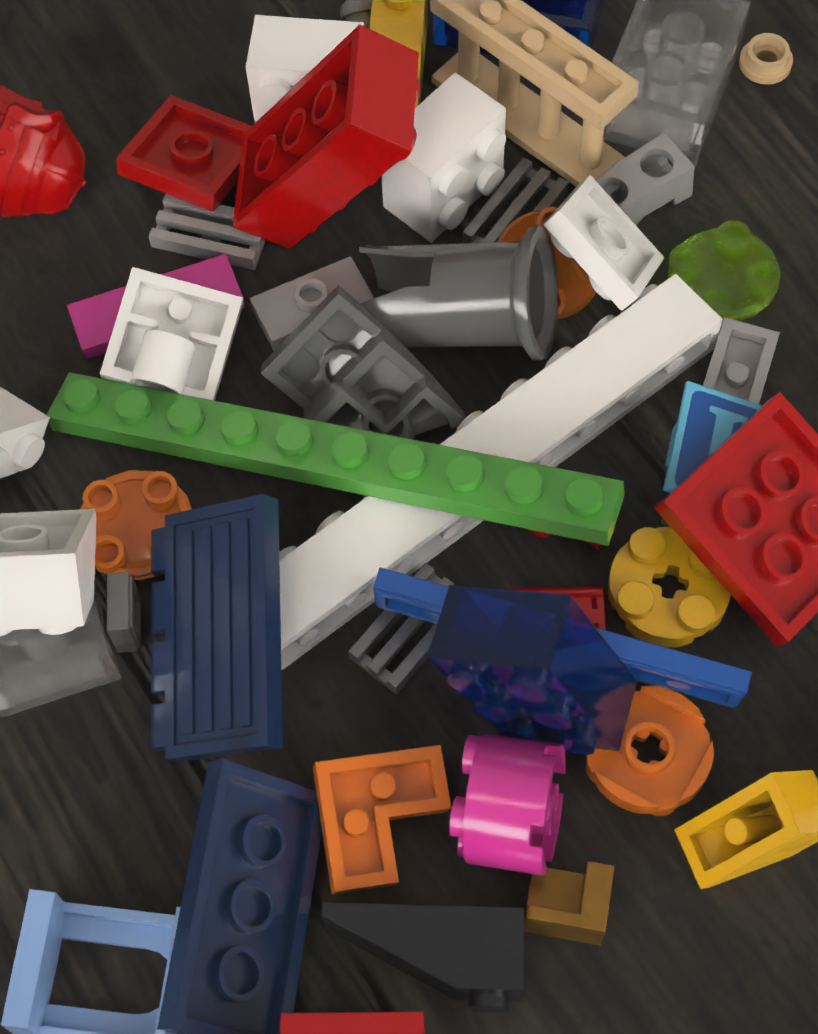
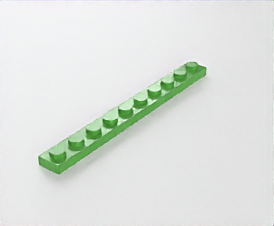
(341, 458)

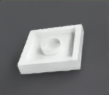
(604, 243)

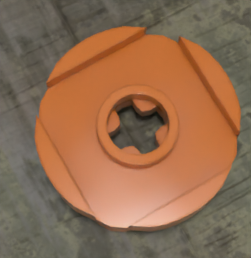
(661, 785)

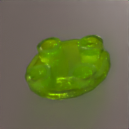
(728, 270)

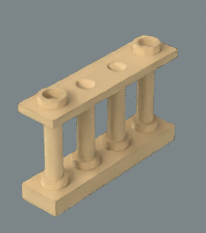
(555, 63)

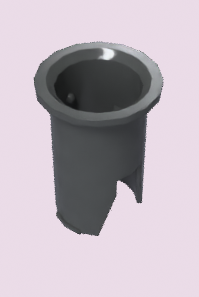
(469, 293)

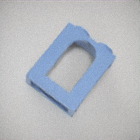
(43, 927)

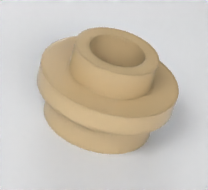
(766, 59)

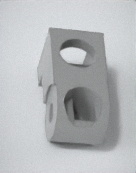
(647, 180)

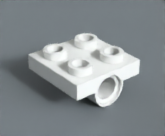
(171, 335)

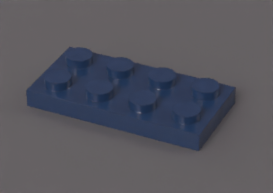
(243, 905)

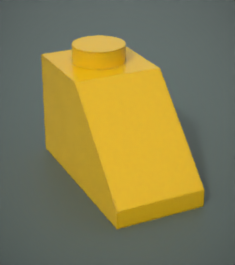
(752, 827)

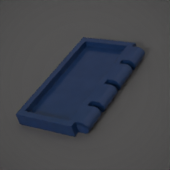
(218, 630)

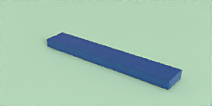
(644, 660)

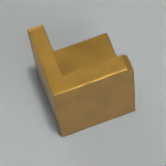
(570, 904)

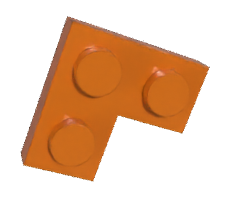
(358, 801)

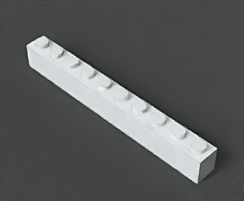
(534, 422)

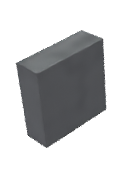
(123, 612)

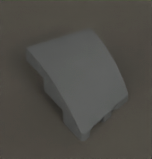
(358, 373)

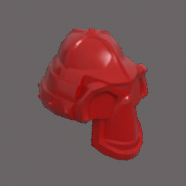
(38, 158)

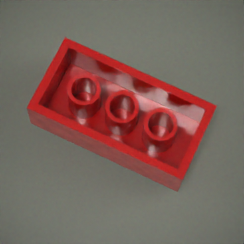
(328, 138)

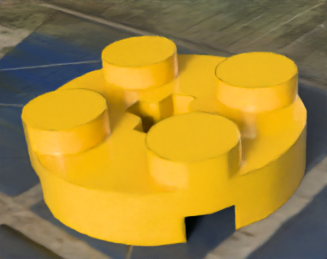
(639, 602)

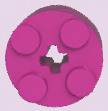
(509, 803)

